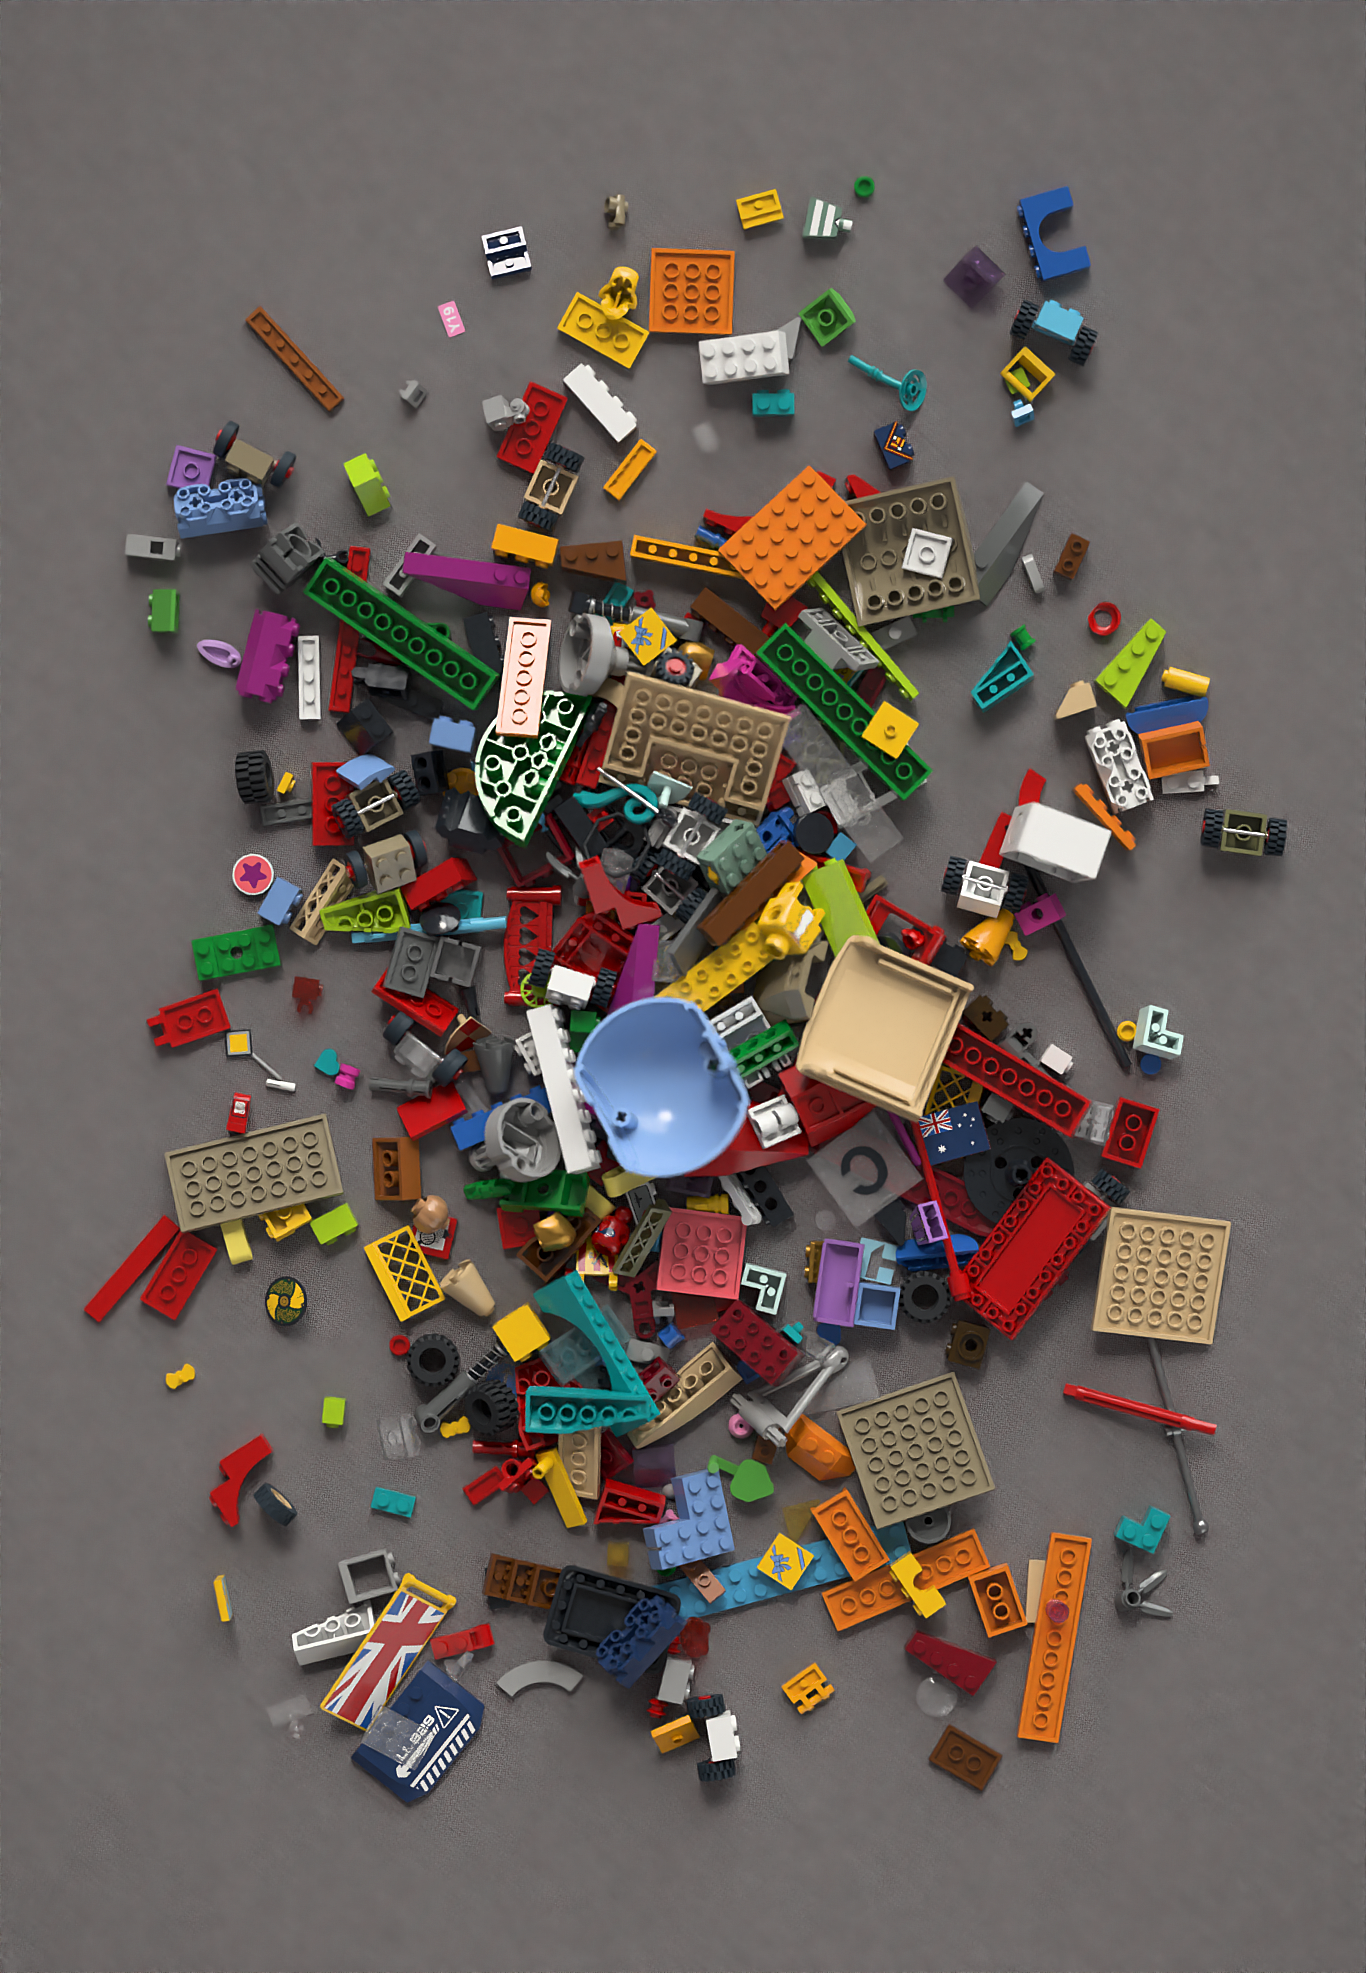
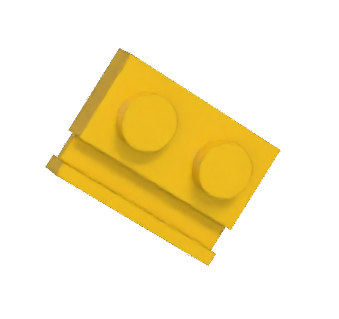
(759, 209)

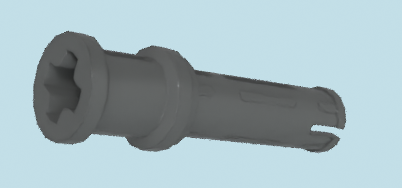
(410, 1087)

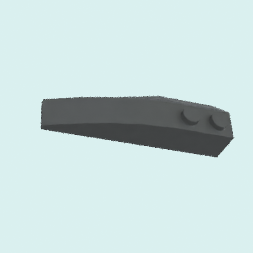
(1004, 542)

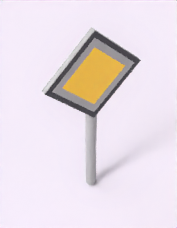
(240, 1044)

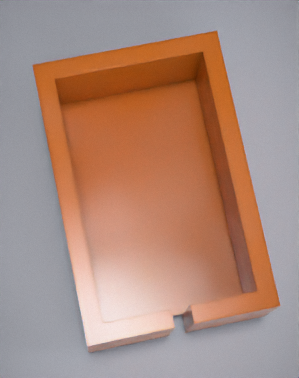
(1173, 750)

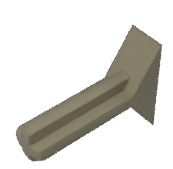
(873, 888)

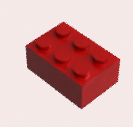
(1130, 1132)

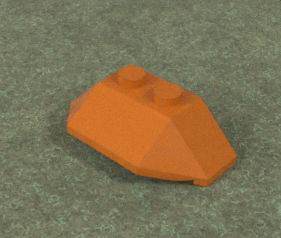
(818, 1450)

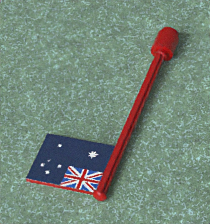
(945, 1138)

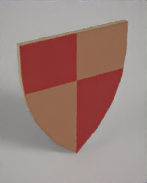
(466, 1034)

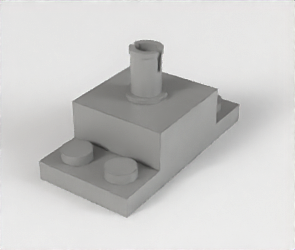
(834, 642)

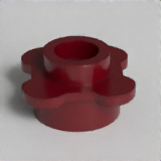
(648, 595)

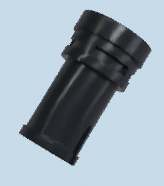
(469, 996)

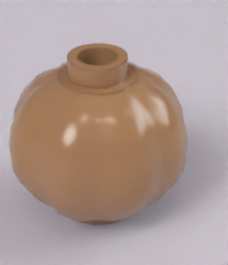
(430, 1214)

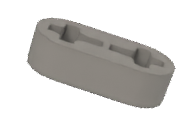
(1032, 573)

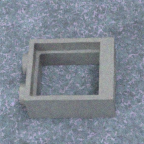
(349, 1582)

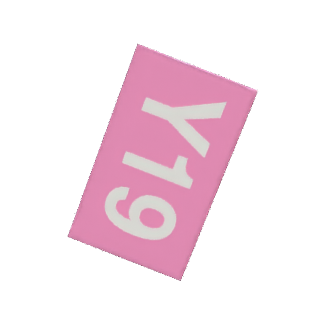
(451, 319)

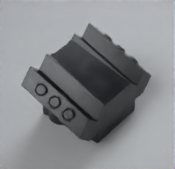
(466, 823)

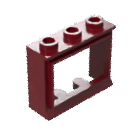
(545, 870)

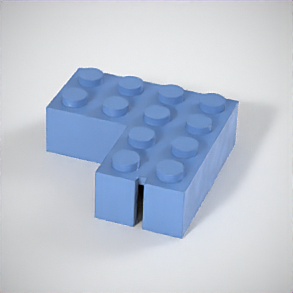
(701, 1527)

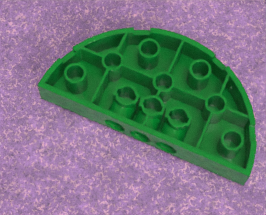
(521, 772)

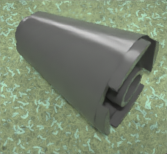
(495, 1062)

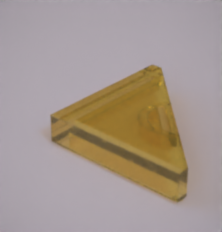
(798, 1516)

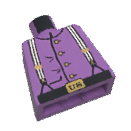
(928, 1223)

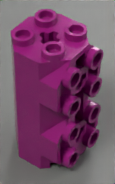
(266, 656)

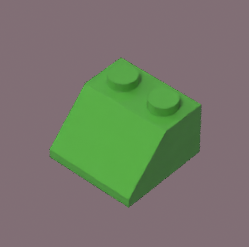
(164, 611)

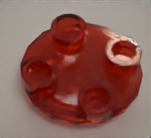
(694, 1638)

